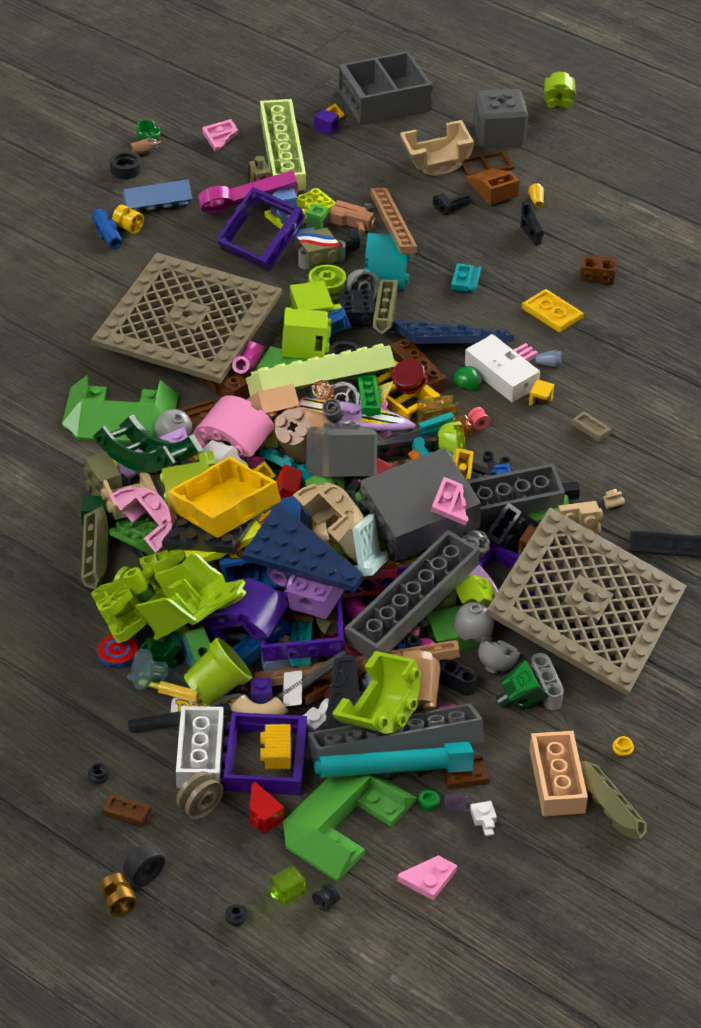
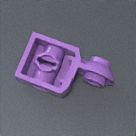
(307, 594)

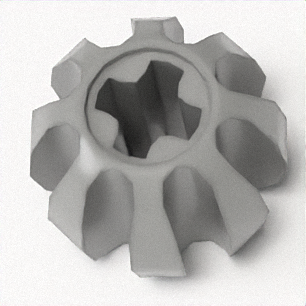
(478, 539)

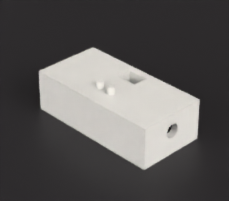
(502, 367)

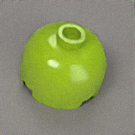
(451, 437)

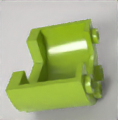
(387, 699)

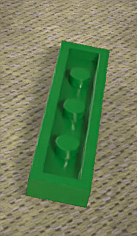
(369, 395)

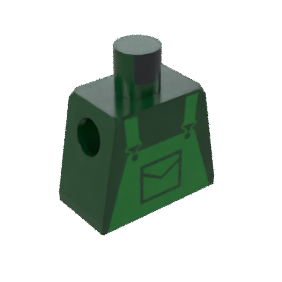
(521, 687)

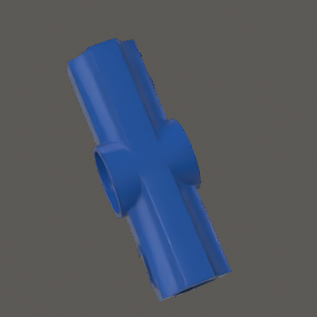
(107, 229)

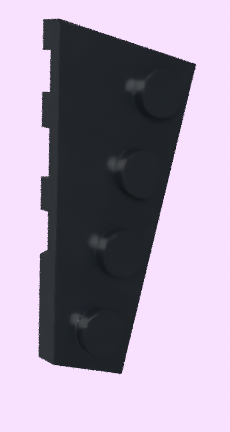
(343, 685)

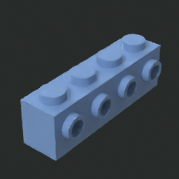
(158, 195)

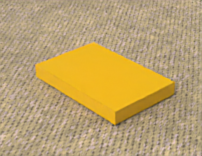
(552, 310)

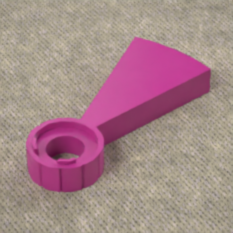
(221, 198)

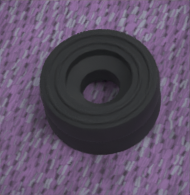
(143, 864)

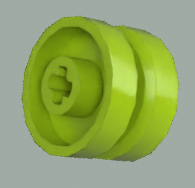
(332, 276)

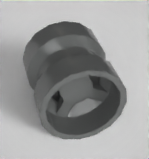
(333, 414)

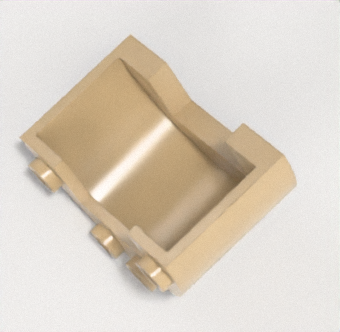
(440, 154)
(325, 503)

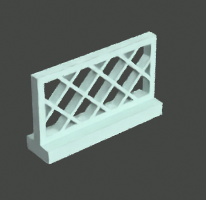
(367, 546)

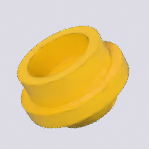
(623, 746)

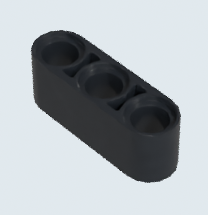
(457, 677)

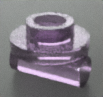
(456, 802)

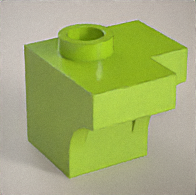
(475, 590)

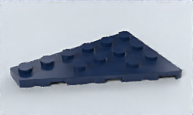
(429, 333)
(294, 549)

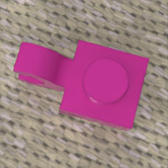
(254, 461)

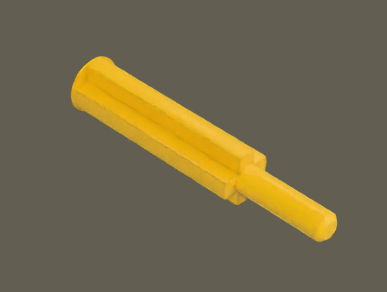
(175, 691)

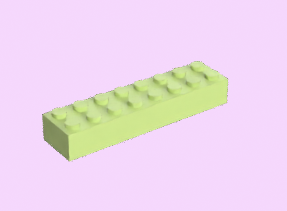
(282, 139)
(329, 368)

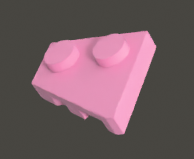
(220, 133)
(450, 501)
(428, 876)

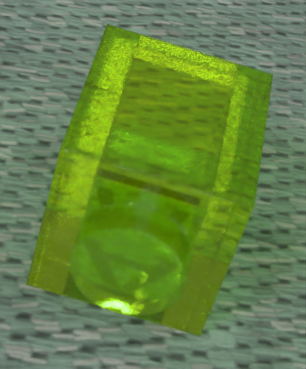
(287, 885)

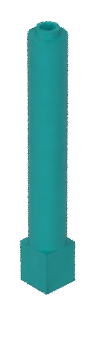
(453, 757)

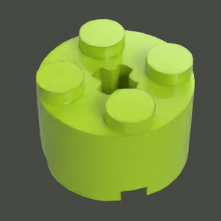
(559, 90)

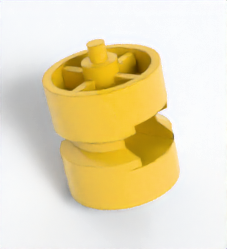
(128, 219)

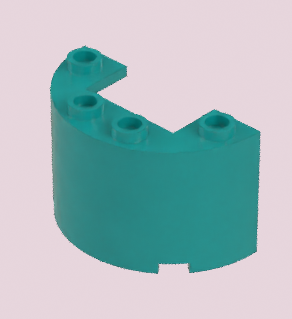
(385, 260)

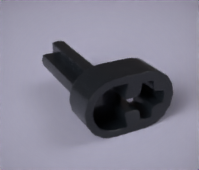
(446, 205)
(353, 240)

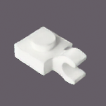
(317, 718)
(484, 815)

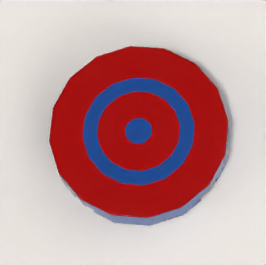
(116, 653)

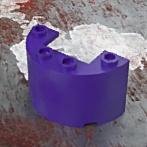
(256, 612)

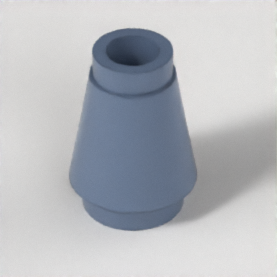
(550, 358)

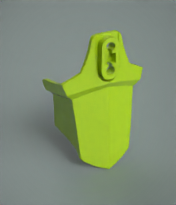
(192, 594)

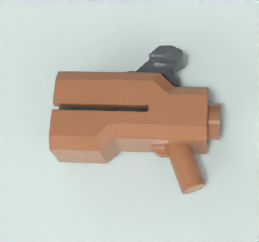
(353, 215)

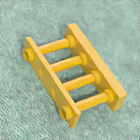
(394, 405)

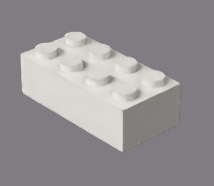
(199, 742)

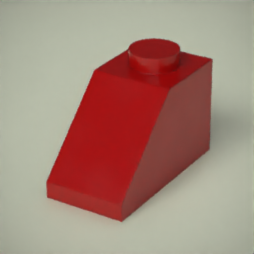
(288, 481)
(264, 810)

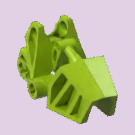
(118, 599)

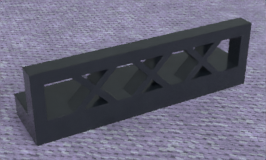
(399, 449)
(665, 542)

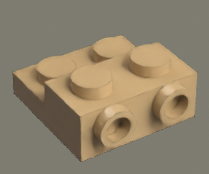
(585, 514)

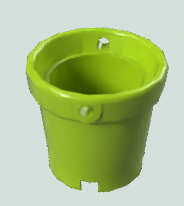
(217, 672)

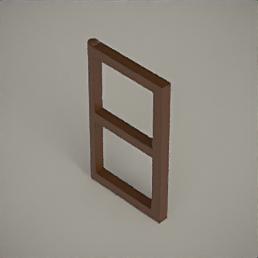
(510, 166)

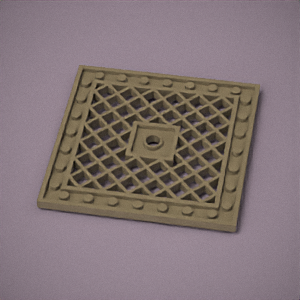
(213, 368)
(508, 611)

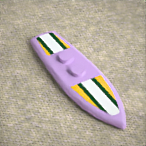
(385, 422)

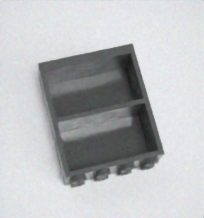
(384, 87)
(404, 502)

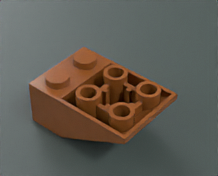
(495, 185)

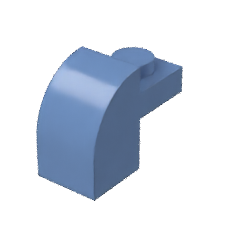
(287, 195)

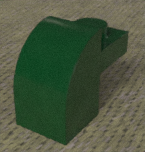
(166, 650)

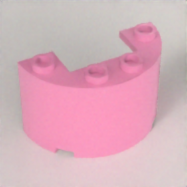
(236, 422)
(139, 501)

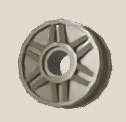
(199, 795)

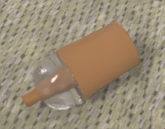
(145, 146)

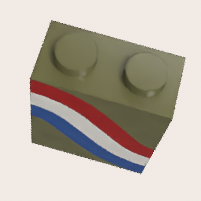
(319, 246)

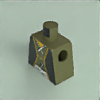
(258, 169)

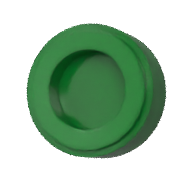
(429, 800)

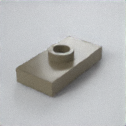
(591, 426)

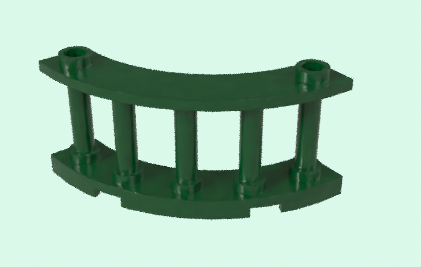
(157, 454)

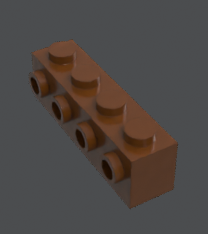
(406, 349)
(232, 384)

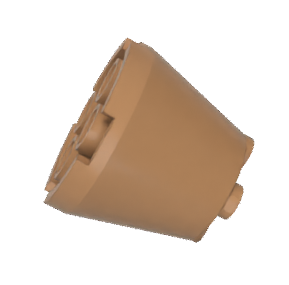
(292, 431)
(428, 680)

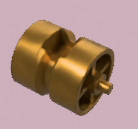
(118, 894)

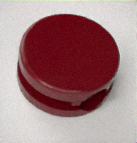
(409, 376)

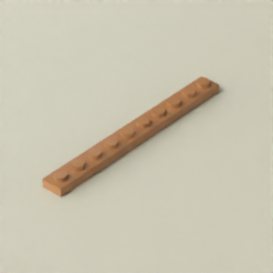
(393, 221)
(440, 651)

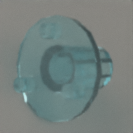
(146, 669)

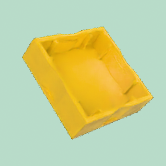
(224, 496)

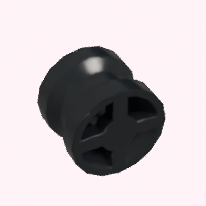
(325, 897)

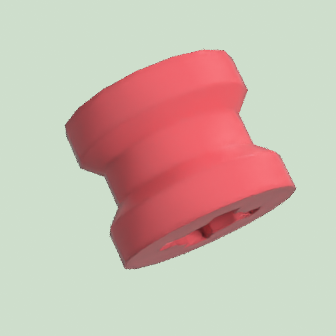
(479, 418)

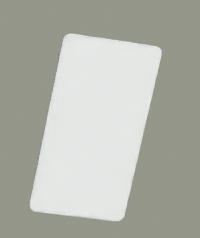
(294, 696)

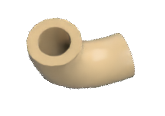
(245, 705)

